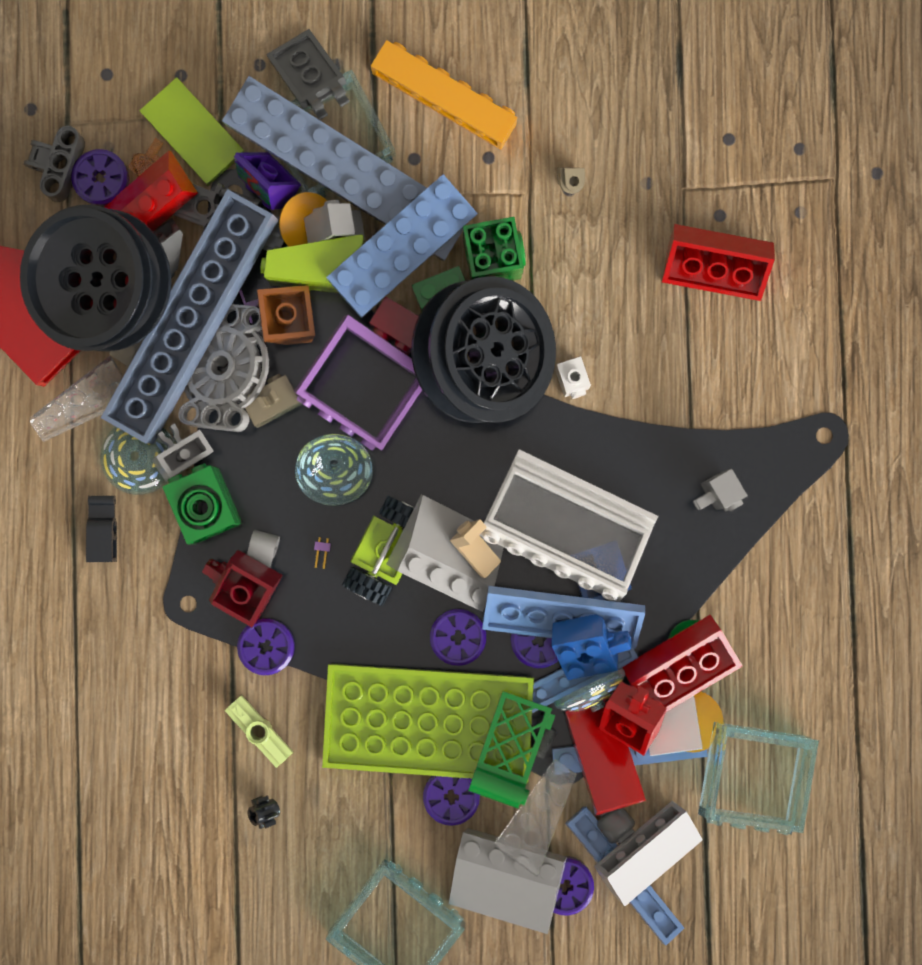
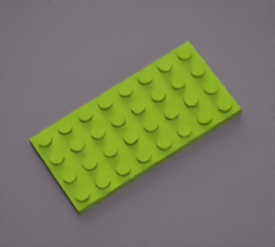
(420, 720)

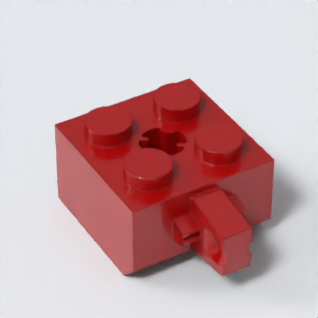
(632, 717)

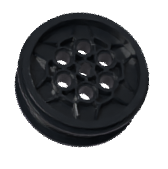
(61, 254)

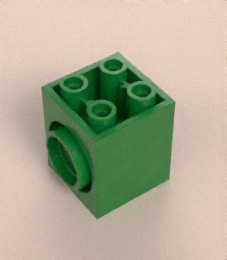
(494, 249)
(186, 497)

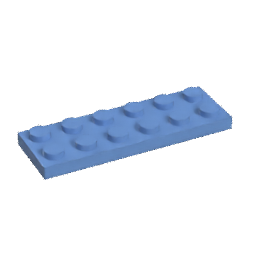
(401, 246)
(535, 612)

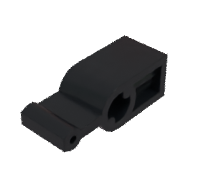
(101, 529)

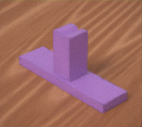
(251, 303)

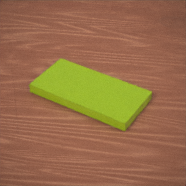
(191, 131)

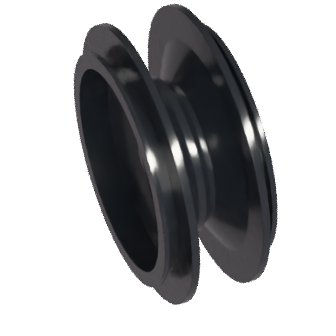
(446, 335)

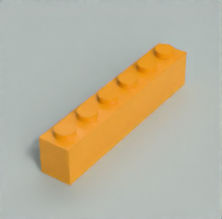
(444, 94)

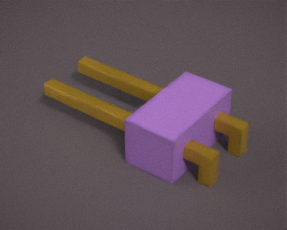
(323, 547)

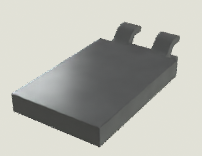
(309, 72)

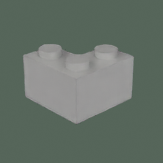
(333, 222)

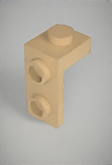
(474, 548)

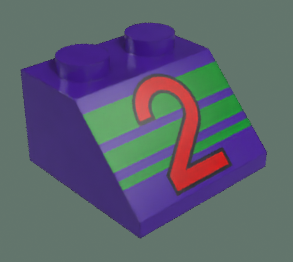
(266, 178)

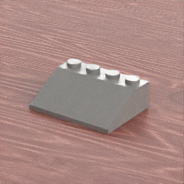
(431, 558)
(500, 887)

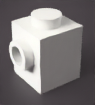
(573, 378)

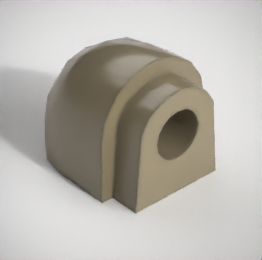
(571, 179)

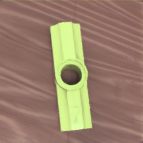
(271, 744)

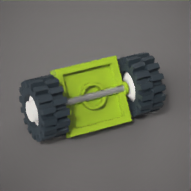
(375, 552)

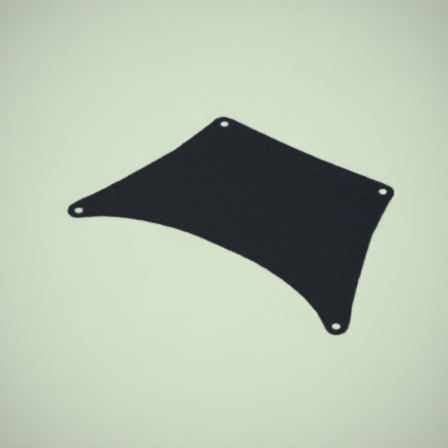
(464, 470)

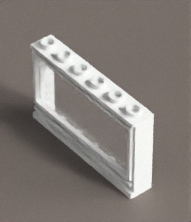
(568, 526)

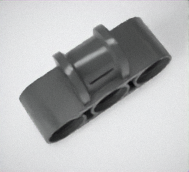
(46, 158)

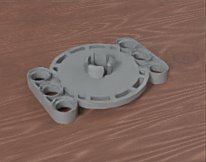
(222, 391)

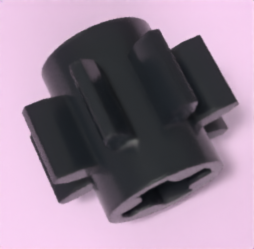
(263, 812)

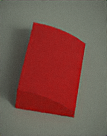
(604, 763)

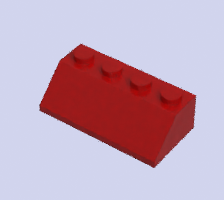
(156, 192)
(718, 262)
(684, 664)

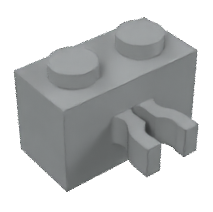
(182, 454)
(722, 491)

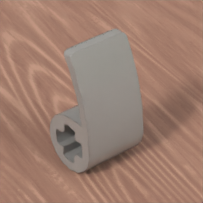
(263, 547)

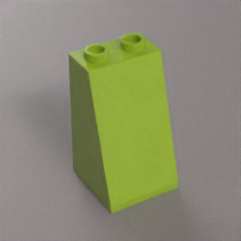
(309, 262)

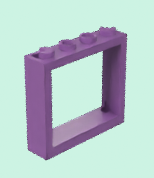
(329, 414)

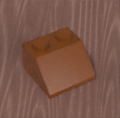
(286, 315)

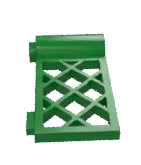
(503, 784)

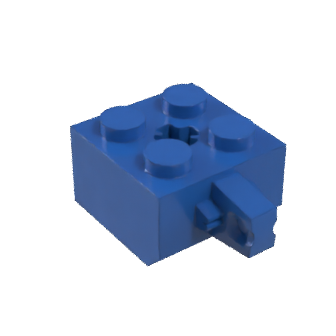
(587, 646)

